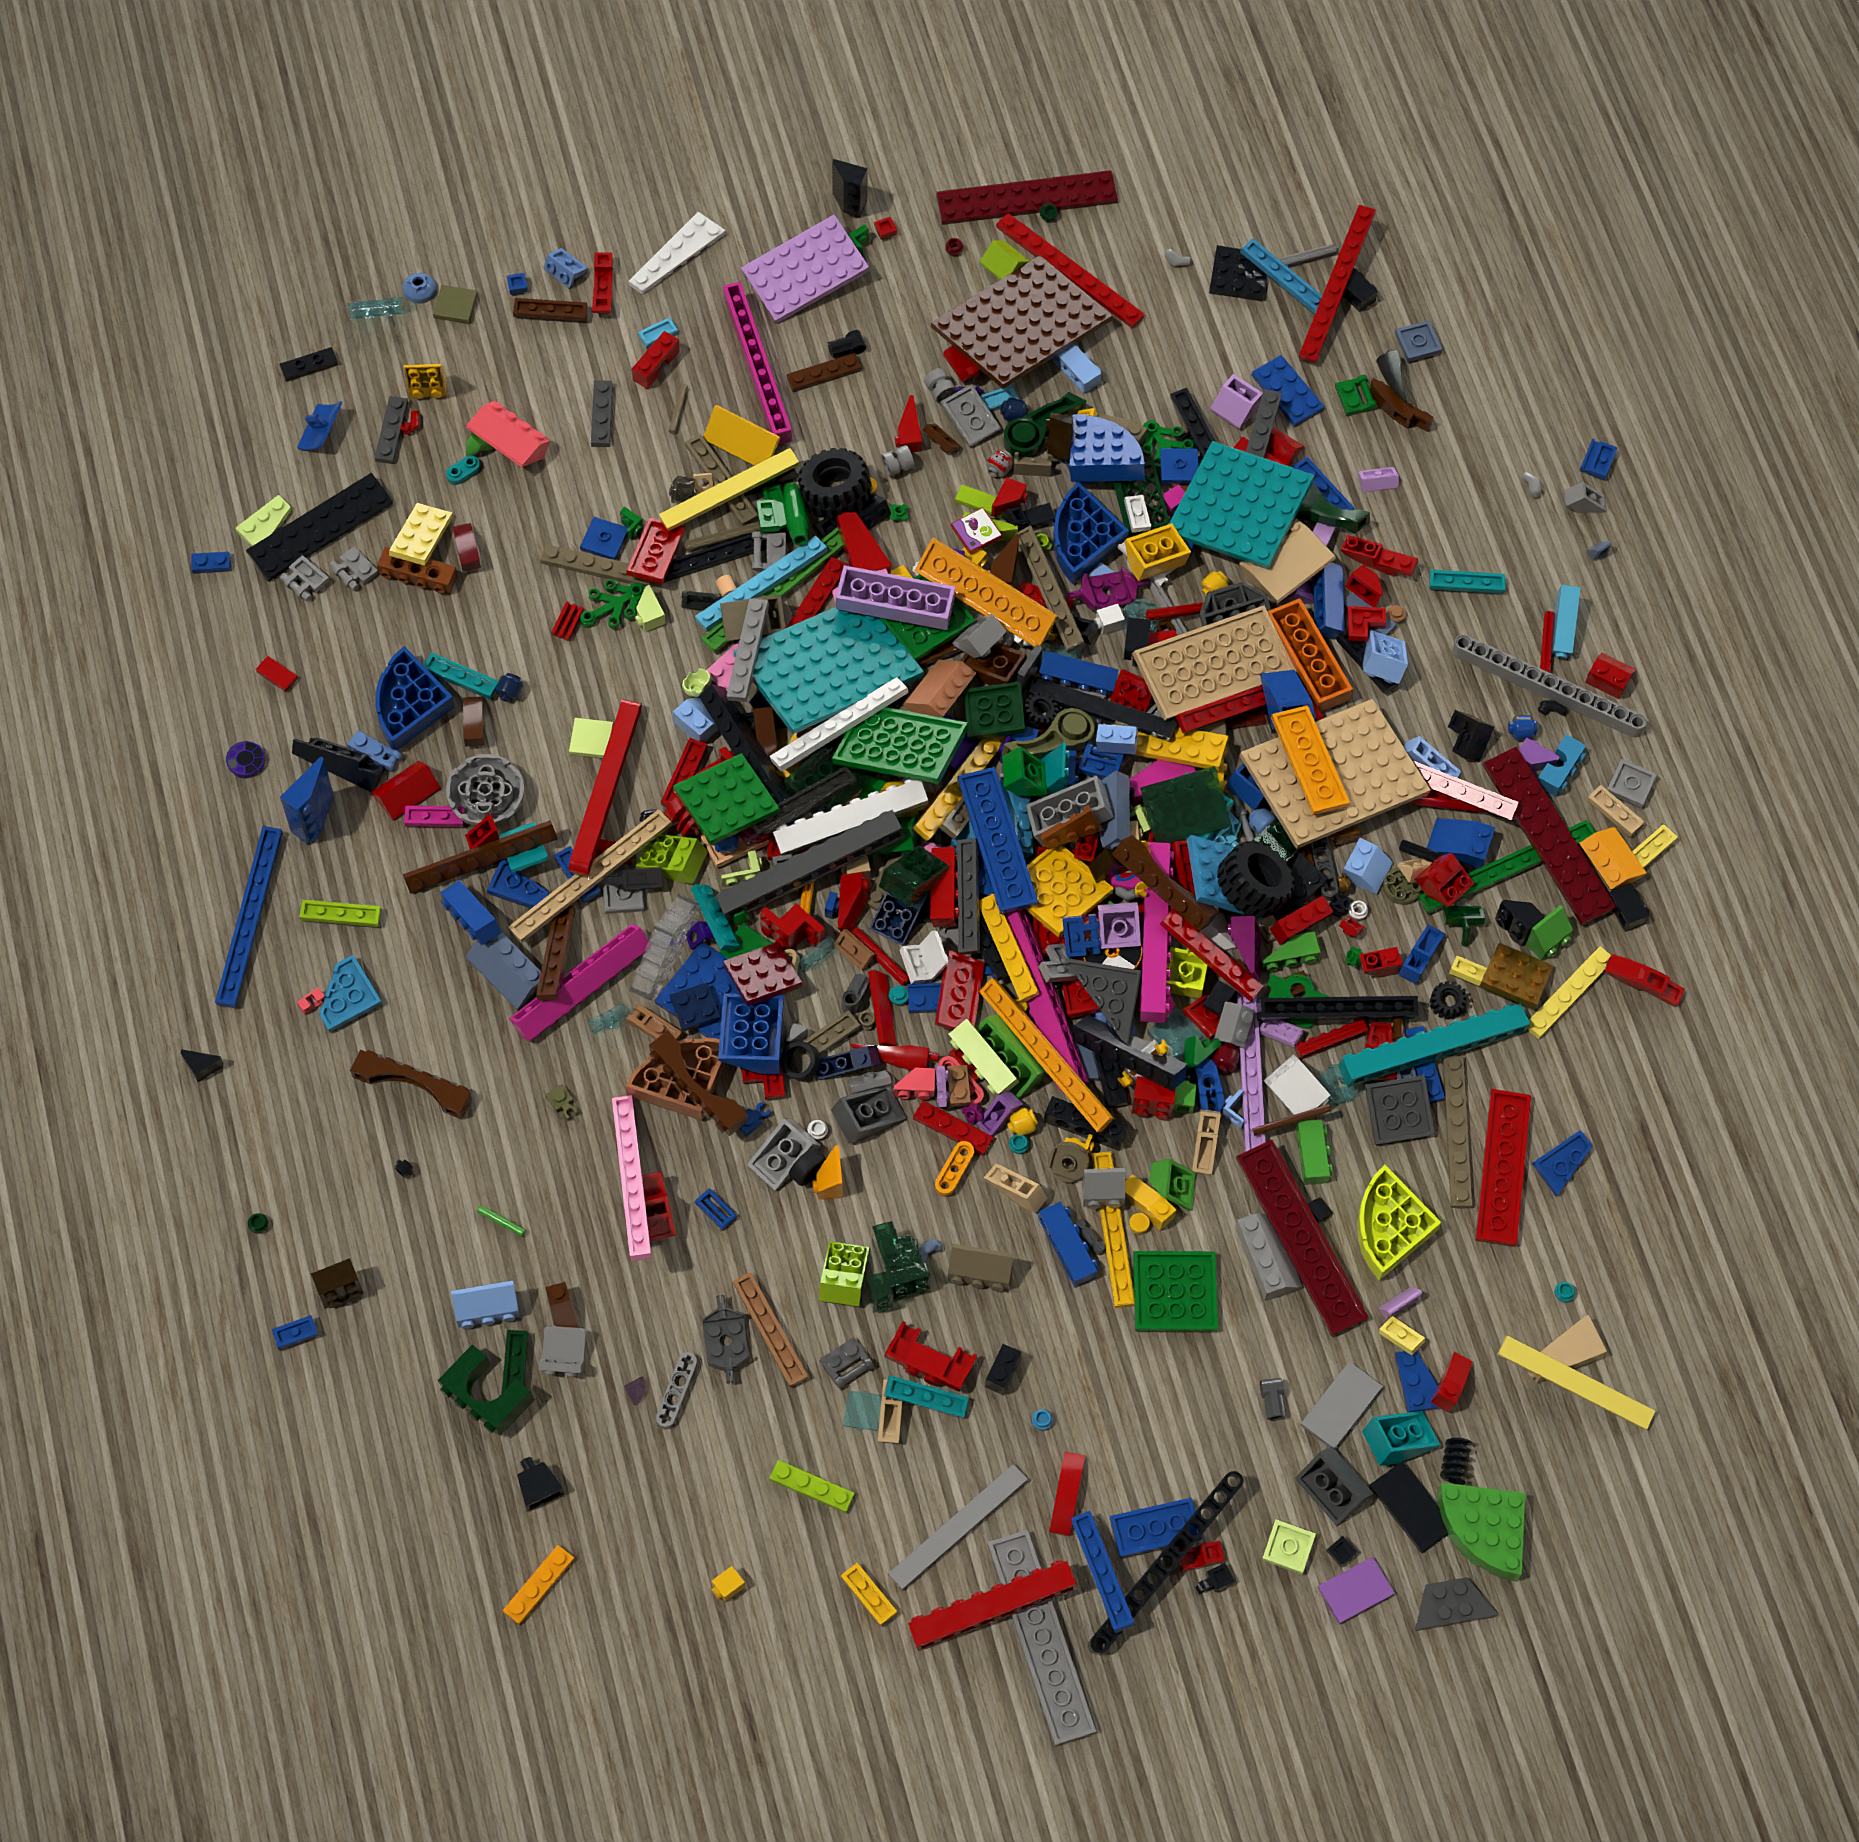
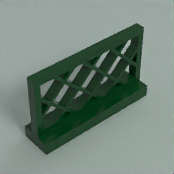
(1122, 492)

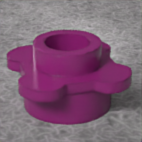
(973, 1113)

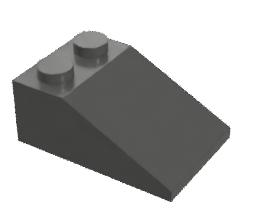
(867, 1113)

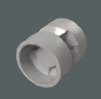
(939, 384)
(897, 461)

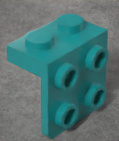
(528, 858)

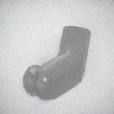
(1175, 260)
(1534, 484)

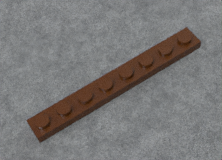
(480, 856)

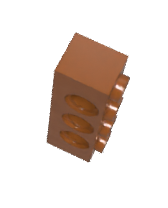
(442, 584)

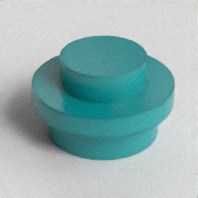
(898, 995)
(1018, 1144)
(1564, 1291)

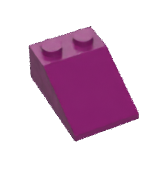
(1247, 936)

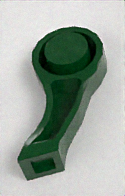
(1028, 433)
(1320, 510)

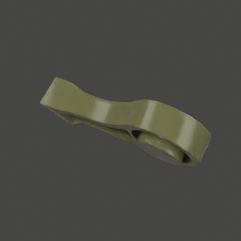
(1068, 727)

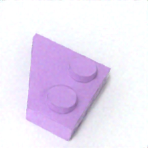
(941, 1078)

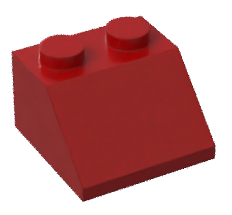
(1610, 675)

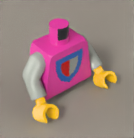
(1128, 885)

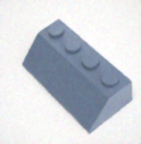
(506, 969)

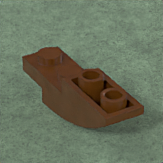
(1397, 409)

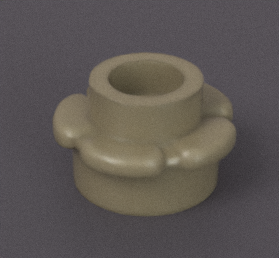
(866, 1015)

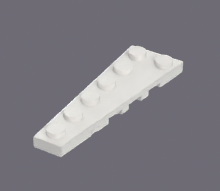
(682, 246)

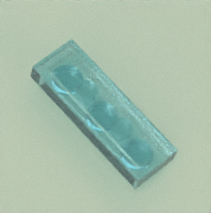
(375, 308)

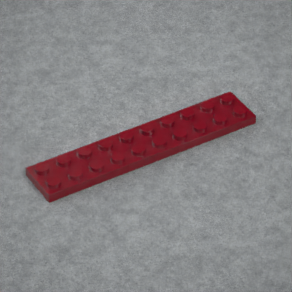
(1026, 197)
(1549, 836)
(1302, 1238)

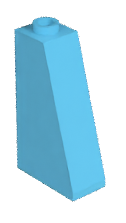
(1565, 621)

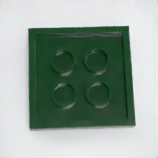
(994, 711)

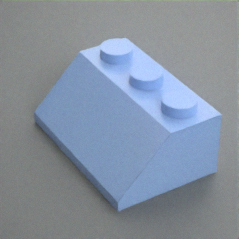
(485, 1304)

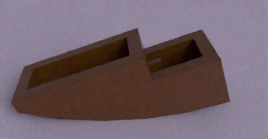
(473, 721)
(765, 730)

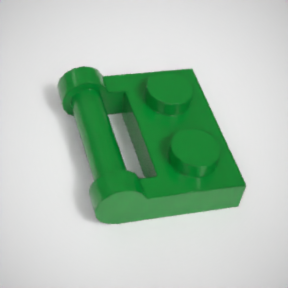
(1350, 397)

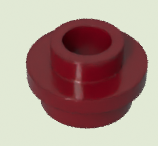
(954, 242)

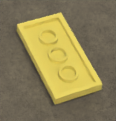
(420, 534)

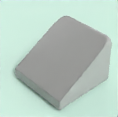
(797, 1033)

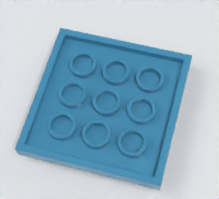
(1204, 860)

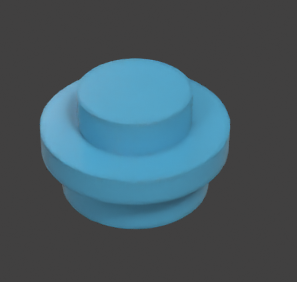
(1042, 1419)

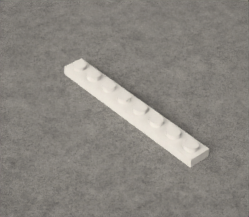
(838, 724)

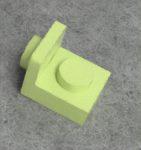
(1142, 816)

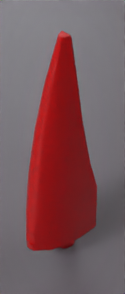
(904, 1056)

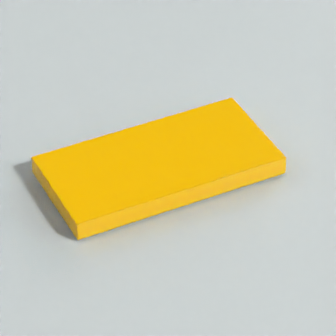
(740, 436)

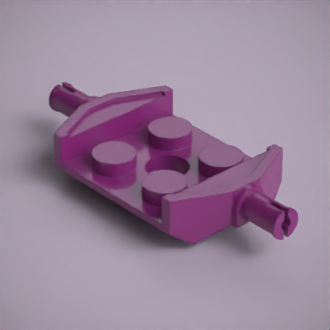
(1121, 584)

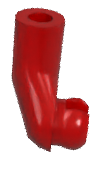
(414, 423)

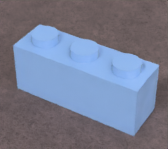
(1078, 368)

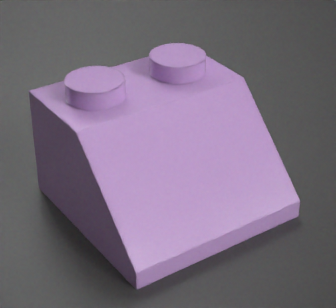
(1119, 925)

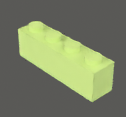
(983, 1057)

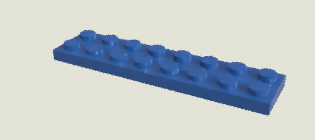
(997, 840)

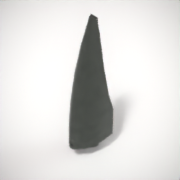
(1390, 367)

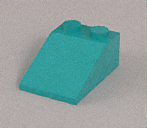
(1399, 1437)

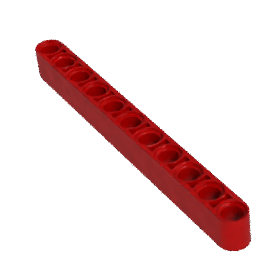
(605, 787)

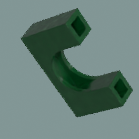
(495, 1414)

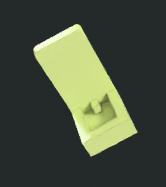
(734, 878)

